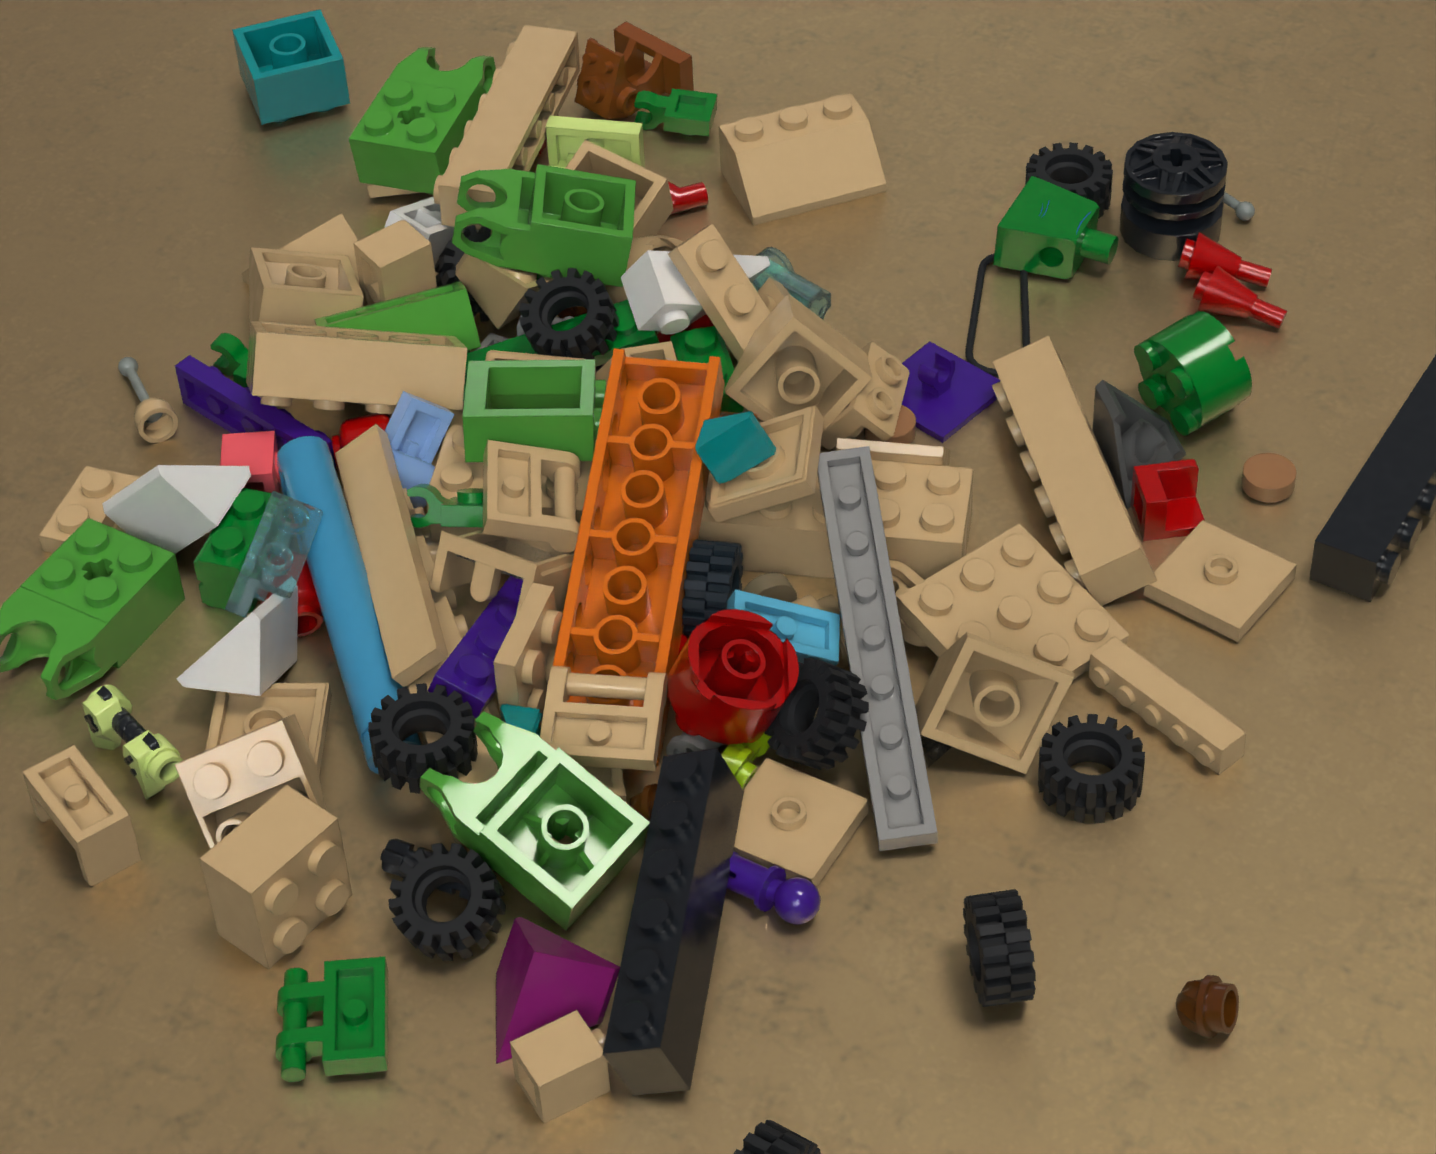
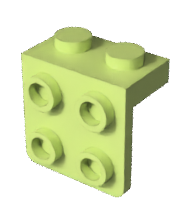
(568, 133)

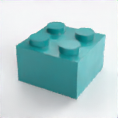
(291, 67)

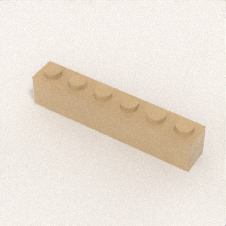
(512, 114)
(1073, 473)

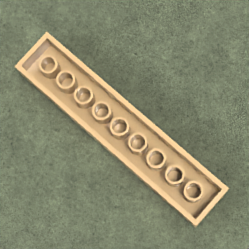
(921, 507)

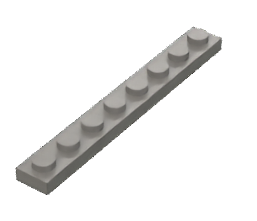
(876, 650)

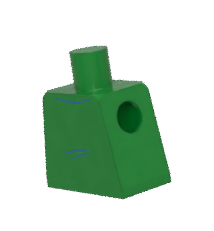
(1051, 232)

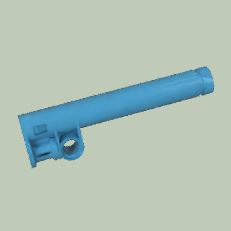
(340, 583)

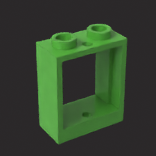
(532, 405)

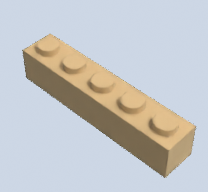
(1167, 705)

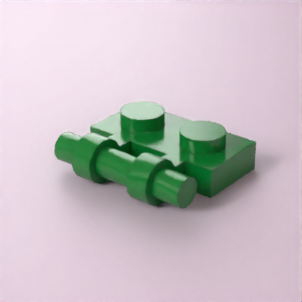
(353, 1019)

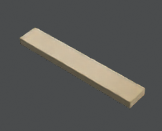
(391, 557)

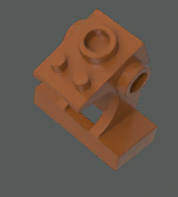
(613, 79)

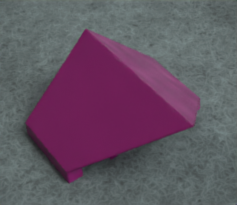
(545, 980)

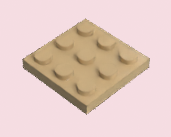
(1014, 598)

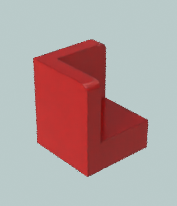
(1166, 499)

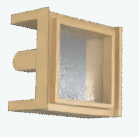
(484, 557)

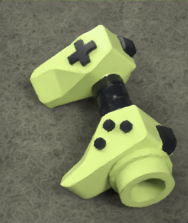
(147, 754)

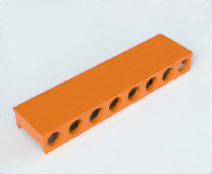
(639, 522)

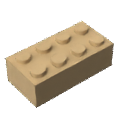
(353, 366)

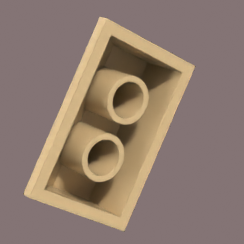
(801, 158)

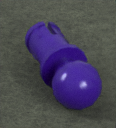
(794, 899)

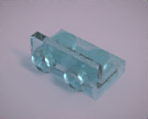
(275, 552)

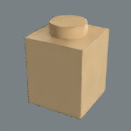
(561, 1066)

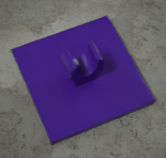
(945, 391)

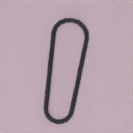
(975, 312)

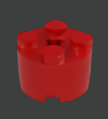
(731, 678)

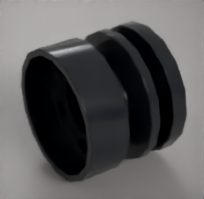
(1172, 193)

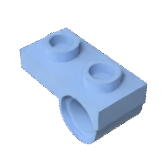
(415, 438)

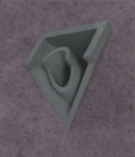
(1130, 436)

